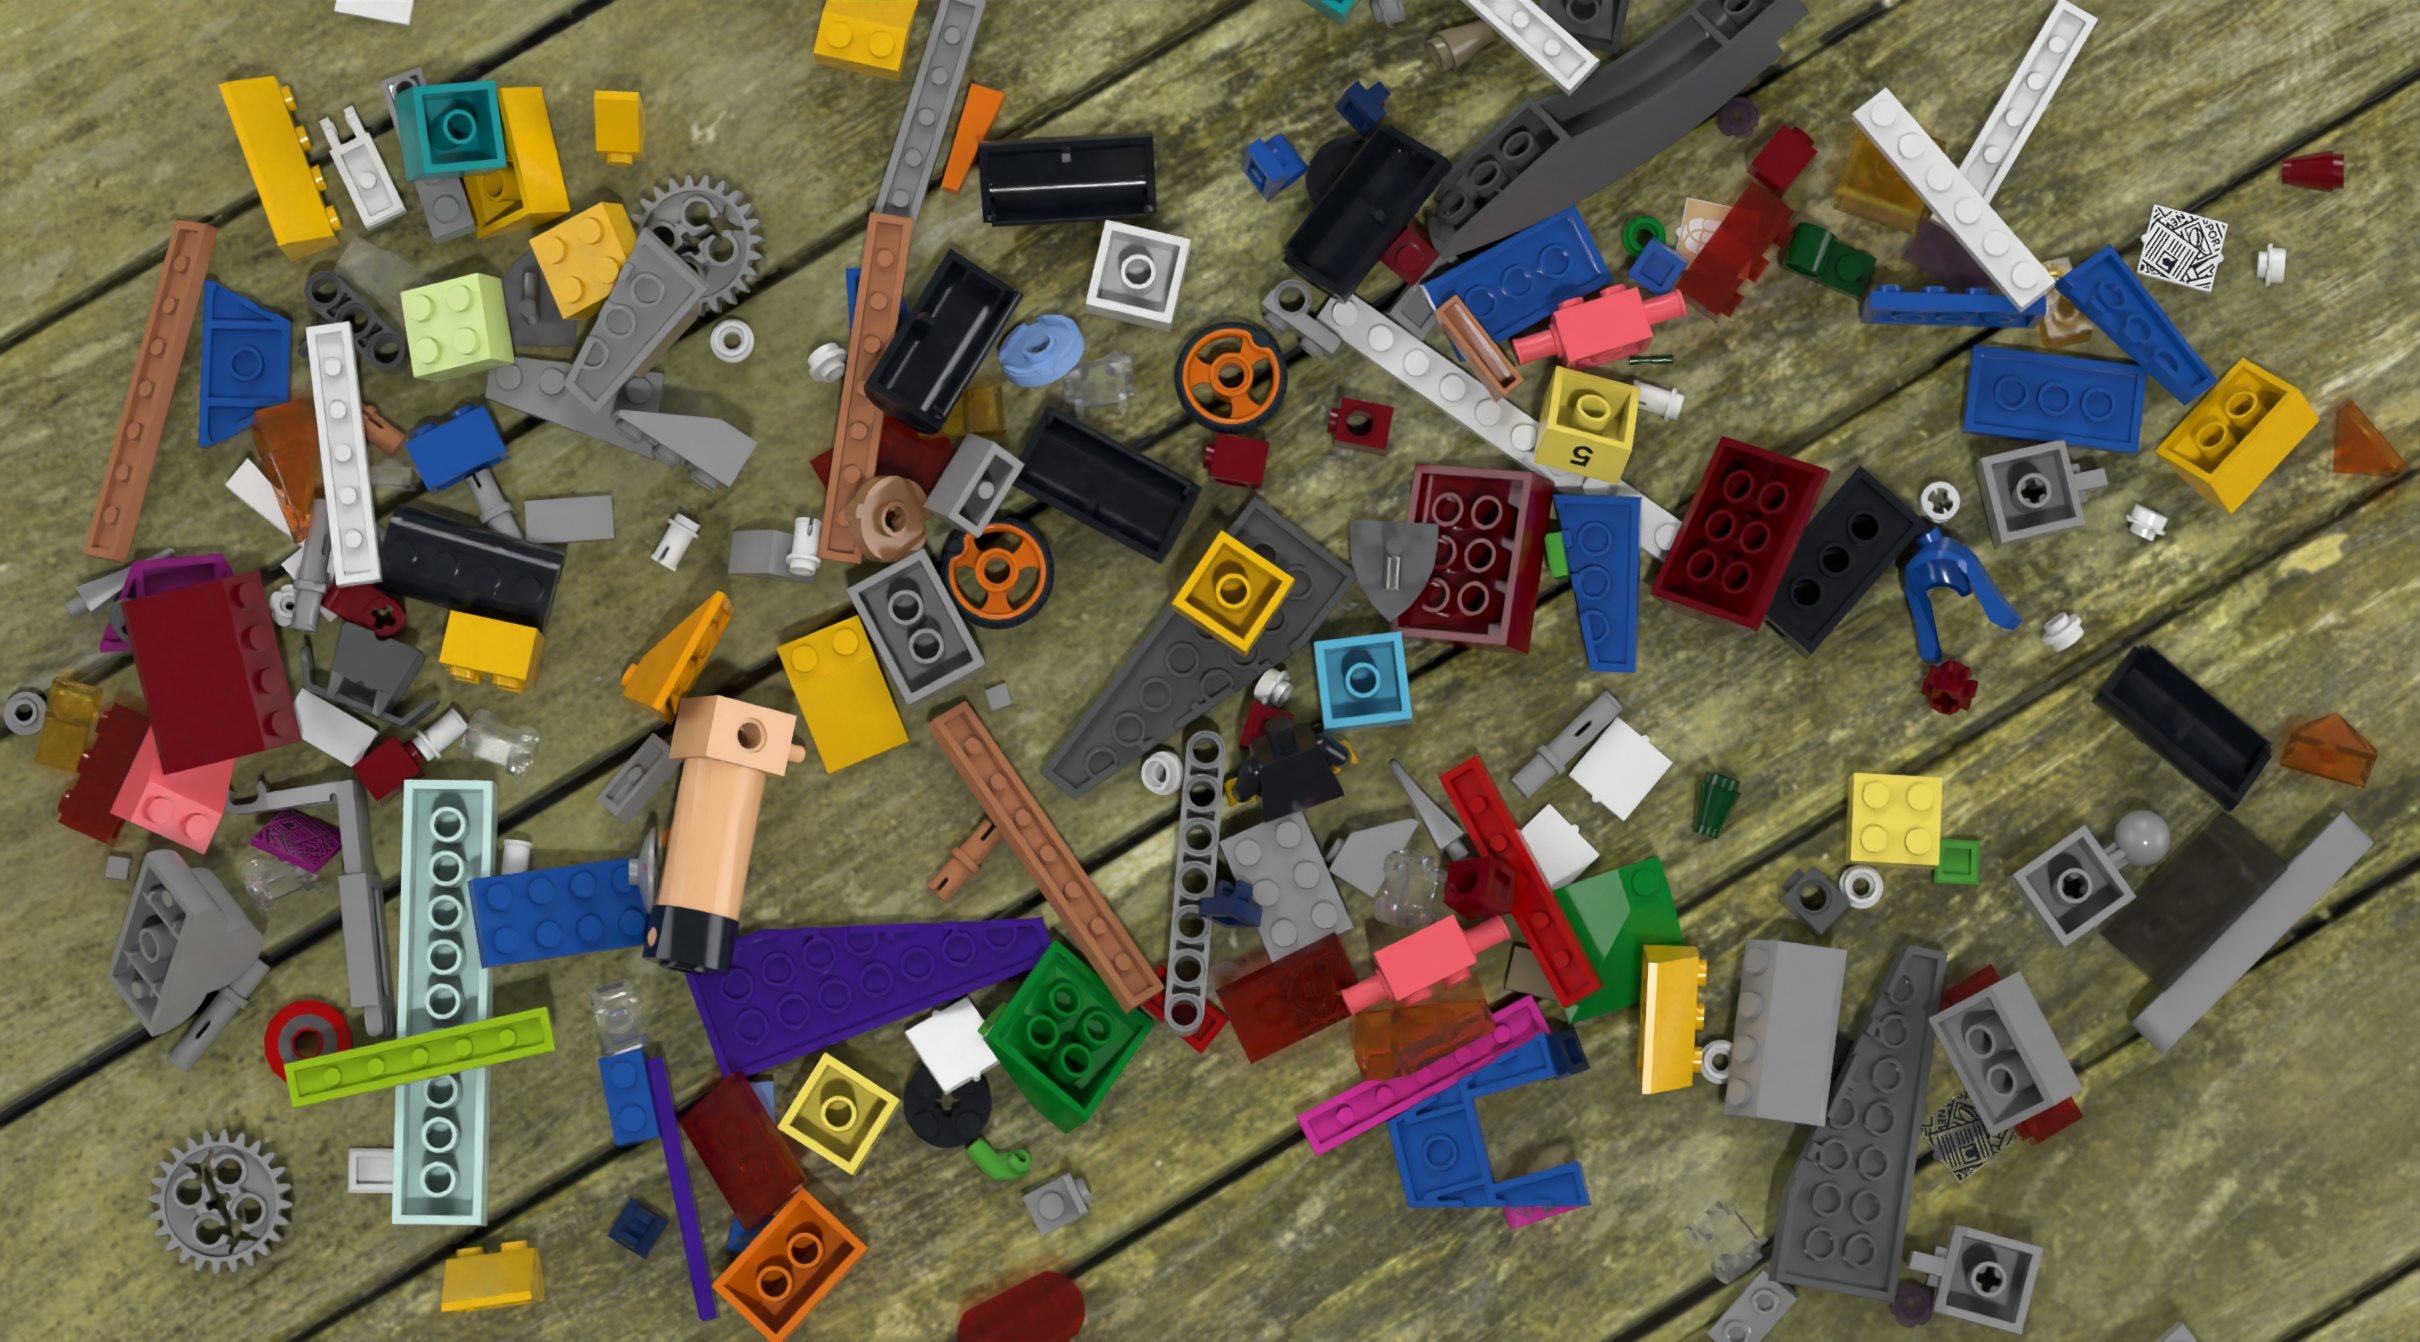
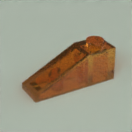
(289, 452)
(1410, 1038)

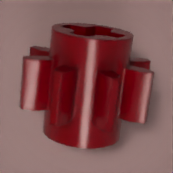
(1949, 687)

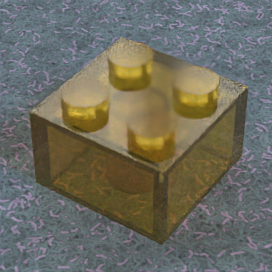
(1876, 191)

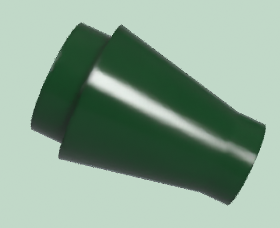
(1715, 802)

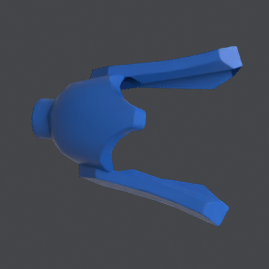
(1949, 564)

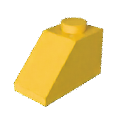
(619, 127)

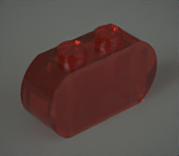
(1034, 1311)

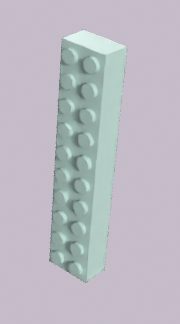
(441, 985)

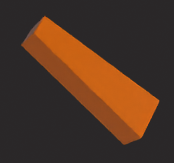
(975, 124)

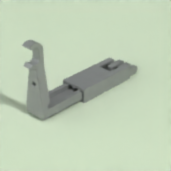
(359, 893)

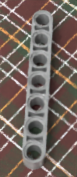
(1200, 862)
(2253, 934)

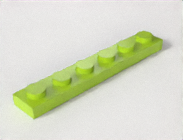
(420, 1057)

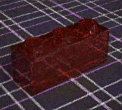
(1736, 253)
(103, 774)

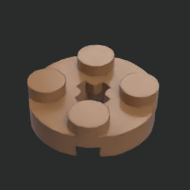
(868, 513)

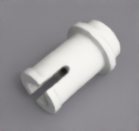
(1659, 400)
(675, 541)
(805, 546)
(440, 735)
(515, 856)

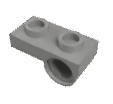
(1314, 337)
(1754, 1310)

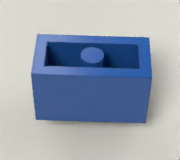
(457, 448)
(629, 1098)

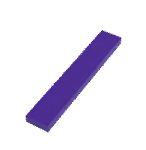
(682, 1188)

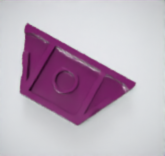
(165, 575)

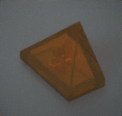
(2362, 448)
(2330, 750)

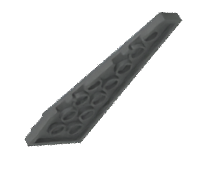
(1187, 672)
(1854, 1177)

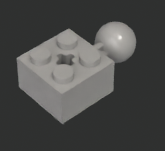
(2138, 839)

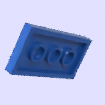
(1523, 276)
(1938, 308)
(2054, 399)
(557, 913)

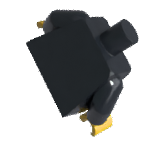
(1290, 769)

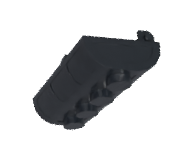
(1067, 179)
(1364, 212)
(941, 344)
(1106, 484)
(469, 568)
(2184, 725)

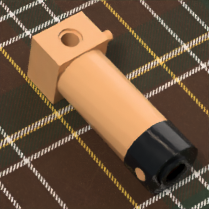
(726, 760)

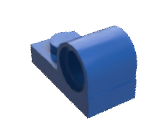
(1272, 165)

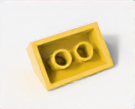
(532, 184)
(2238, 435)
(1669, 1017)

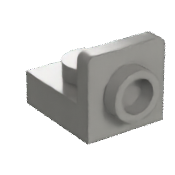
(1058, 1203)

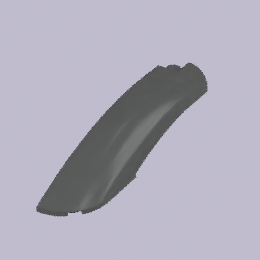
(1614, 122)

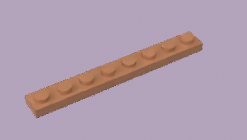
(150, 391)
(859, 419)
(1045, 857)

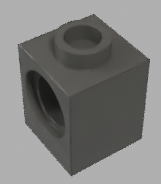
(1833, 900)

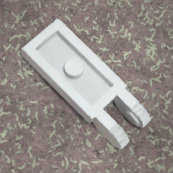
(364, 173)

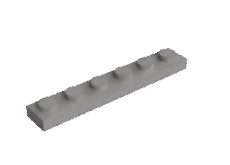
(930, 108)

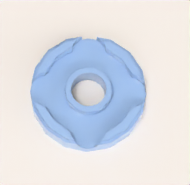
(1031, 369)

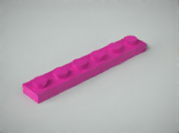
(1378, 1101)

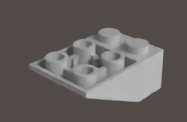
(700, 444)

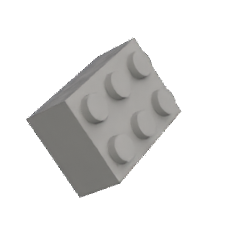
(917, 629)
(1287, 884)

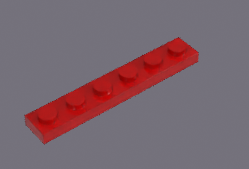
(1534, 901)

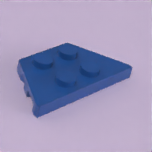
(241, 365)

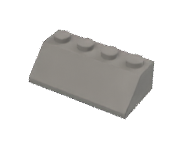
(1785, 1032)

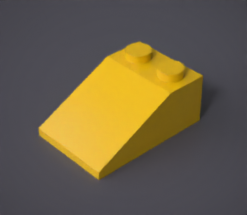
(843, 694)
(492, 1280)

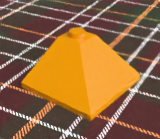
(677, 660)

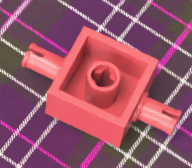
(1600, 329)
(1424, 960)

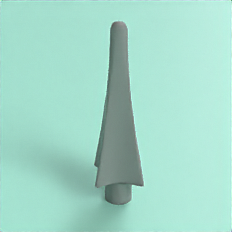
(101, 592)
(1442, 830)

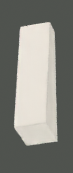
(258, 493)

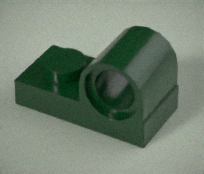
(1821, 259)

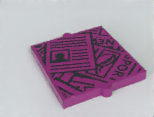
(298, 840)

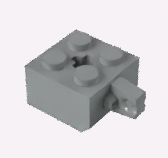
(2045, 470)
(1955, 1271)

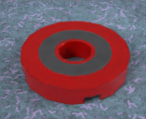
(302, 1017)

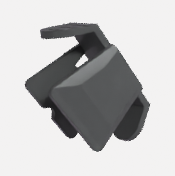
(370, 676)

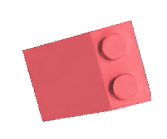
(174, 805)

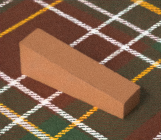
(1477, 348)

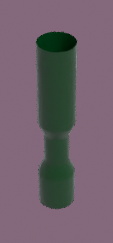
(1663, 359)

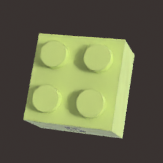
(457, 327)

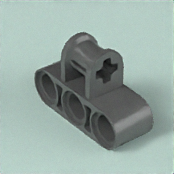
(342, 309)

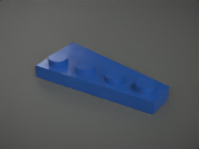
(2130, 317)
(1604, 565)

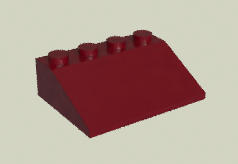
(1738, 535)
(1485, 556)
(211, 672)

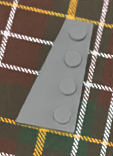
(640, 312)
(538, 391)

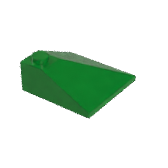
(1613, 921)
(1065, 1038)

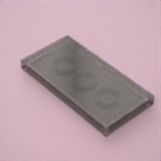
(2194, 901)

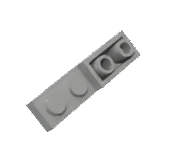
(441, 199)

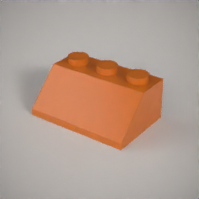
(790, 1267)

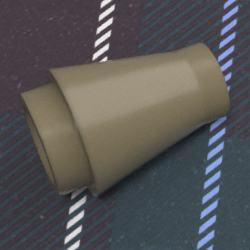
(1458, 44)

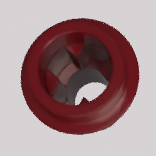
(2315, 171)

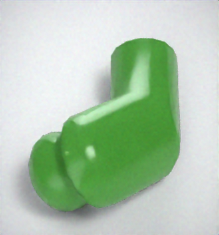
(1000, 1165)

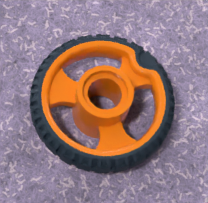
(1255, 348)
(1031, 554)

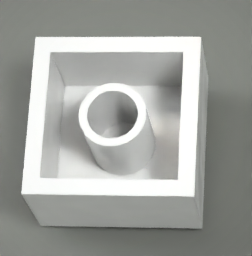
(1138, 276)

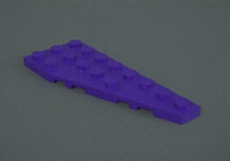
(829, 984)

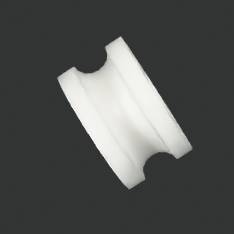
(1926, 507)

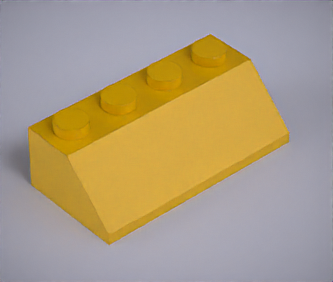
(281, 166)

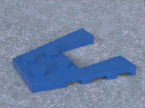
(1445, 1152)

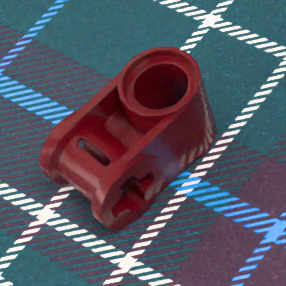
(359, 605)

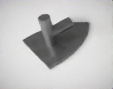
(532, 308)
(1392, 562)

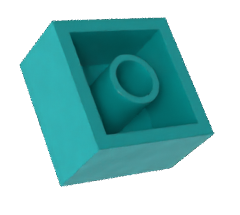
(450, 130)

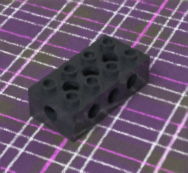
(1863, 560)

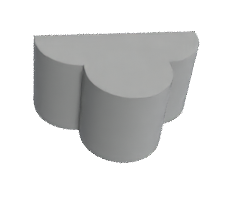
(179, 942)

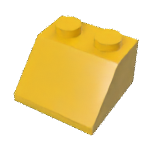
(866, 36)

